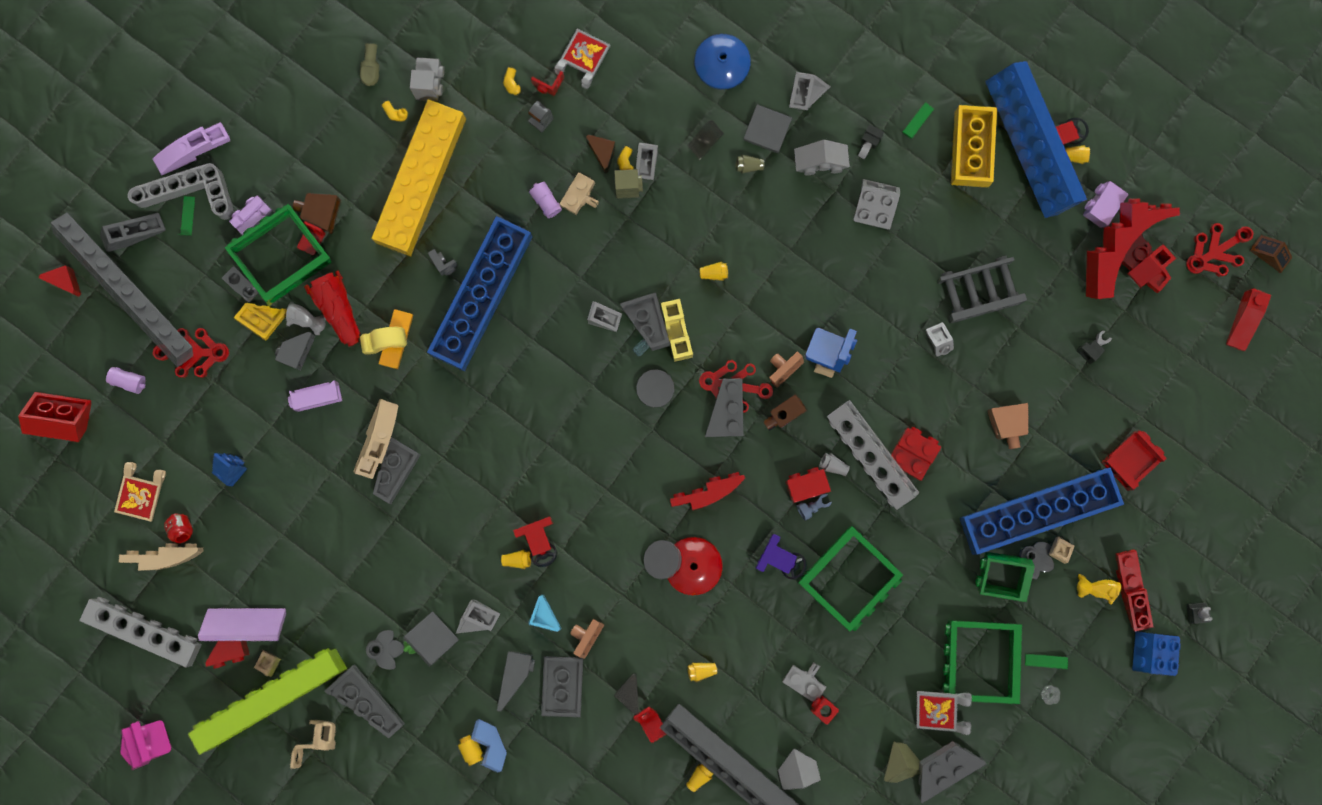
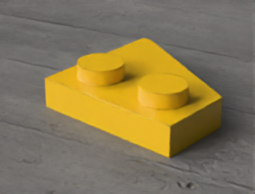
(260, 319)

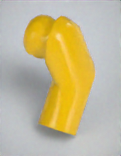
(509, 82)
(623, 161)

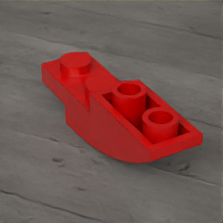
(715, 491)
(1132, 590)

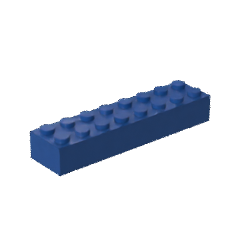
(1035, 139)
(480, 293)
(1041, 511)

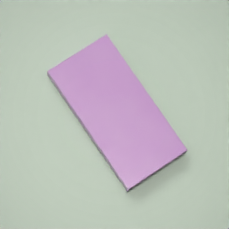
(242, 625)

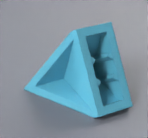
(544, 616)

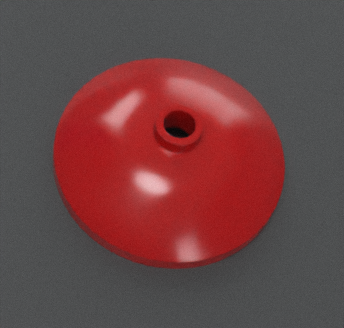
(708, 570)

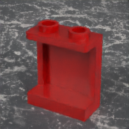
(1134, 459)

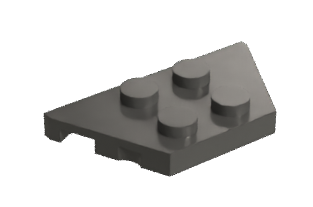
(945, 769)

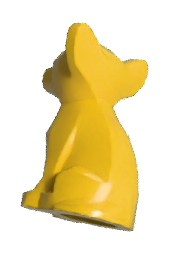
(1101, 589)

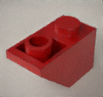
(1151, 265)
(227, 651)

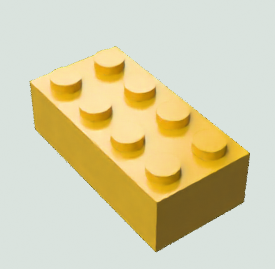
(974, 146)

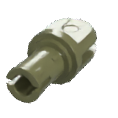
(369, 67)

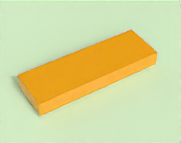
(392, 356)

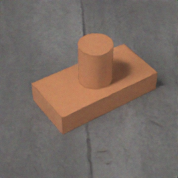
(785, 368)
(586, 638)

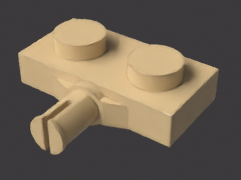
(579, 194)

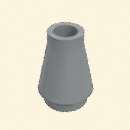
(833, 464)

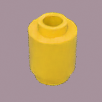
(470, 750)

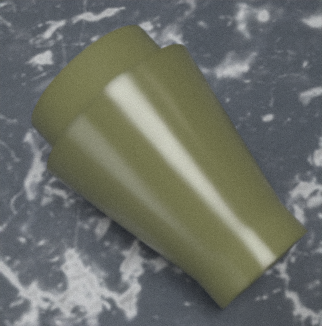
(748, 164)

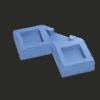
(495, 751)

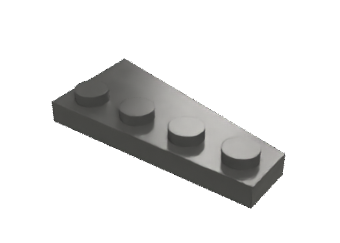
(366, 702)

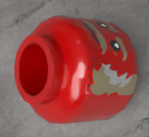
(178, 528)

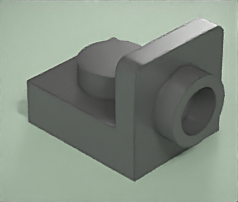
(439, 261)

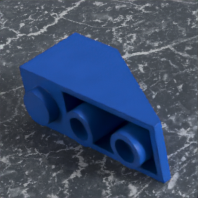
(228, 468)

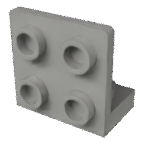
(877, 204)

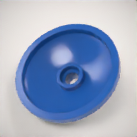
(719, 72)

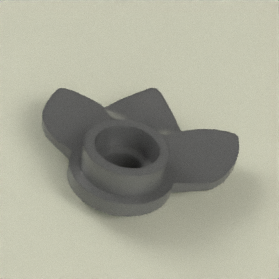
(1039, 556)
(388, 649)

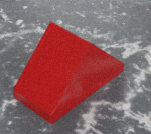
(63, 278)

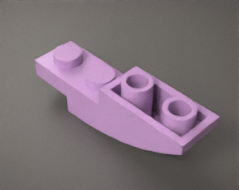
(189, 146)

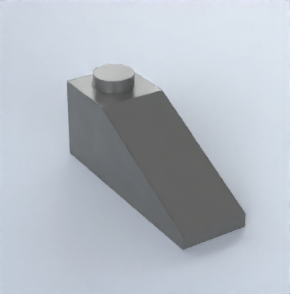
(131, 231)
(516, 671)

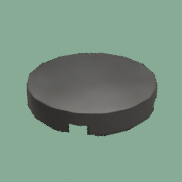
(655, 388)
(662, 559)

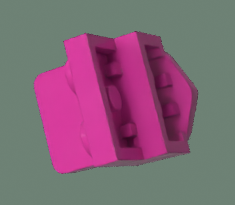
(144, 743)

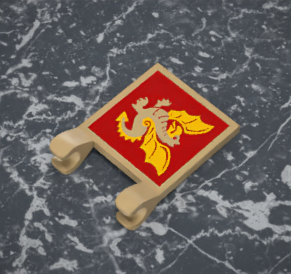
(139, 496)

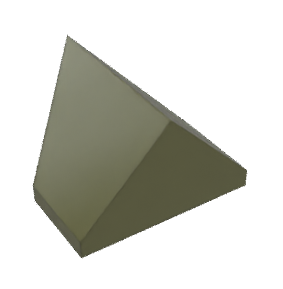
(901, 764)

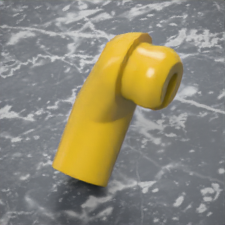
(394, 114)

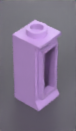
(315, 396)

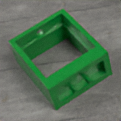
(1024, 581)

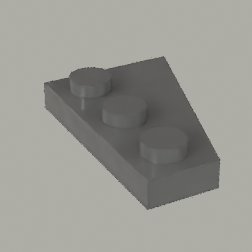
(648, 320)
(728, 410)
(394, 470)

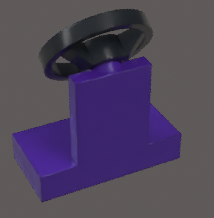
(781, 559)

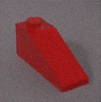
(1248, 318)

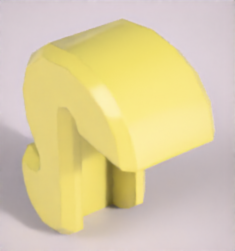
(382, 339)

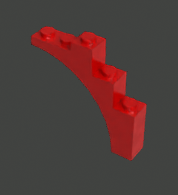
(1117, 239)

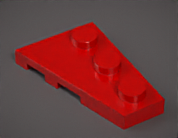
(1139, 251)

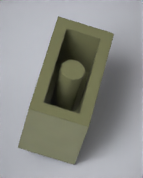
(628, 183)

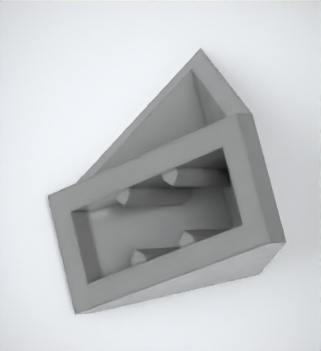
(806, 90)
(477, 618)
(798, 771)

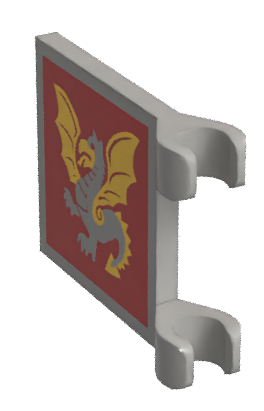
(584, 54)
(939, 711)

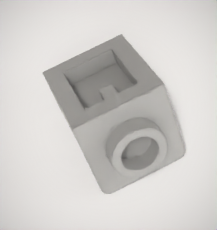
(940, 339)

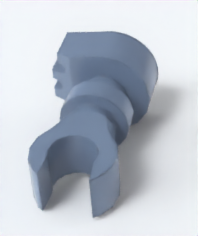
(806, 511)

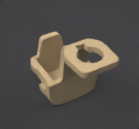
(327, 743)

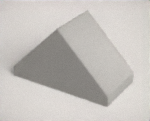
(647, 160)
(604, 317)

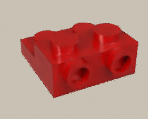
(915, 452)

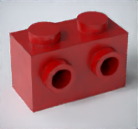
(808, 485)

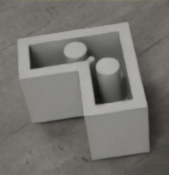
(426, 79)
(822, 156)

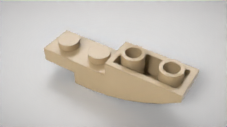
(377, 438)
(165, 557)

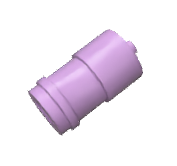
(545, 199)
(126, 380)

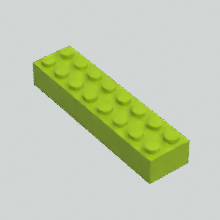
(265, 702)

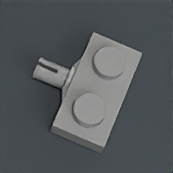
(805, 682)

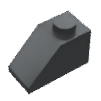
(295, 350)

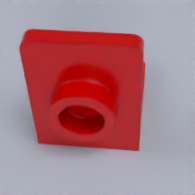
(545, 88)
(318, 234)
(817, 705)
(650, 723)

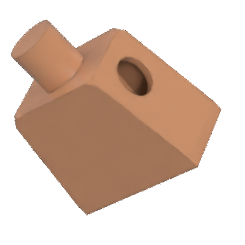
(1010, 423)

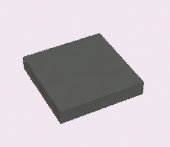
(767, 128)
(430, 639)

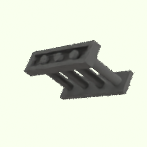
(995, 302)

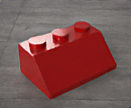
(55, 417)

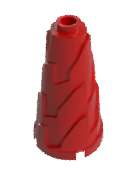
(332, 300)

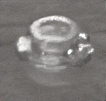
(1045, 695)

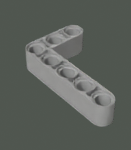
(185, 187)

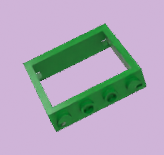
(265, 225)
(880, 596)
(1014, 667)

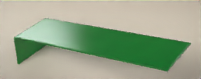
(918, 120)
(187, 216)
(1046, 661)

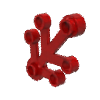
(1216, 251)
(198, 353)
(742, 374)

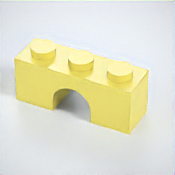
(676, 330)

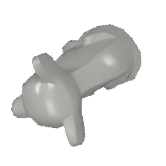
(299, 315)

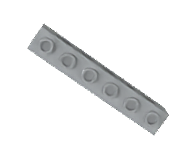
(883, 458)
(94, 616)

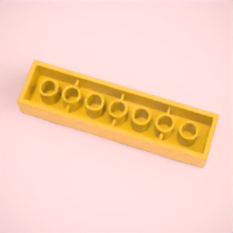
(419, 177)

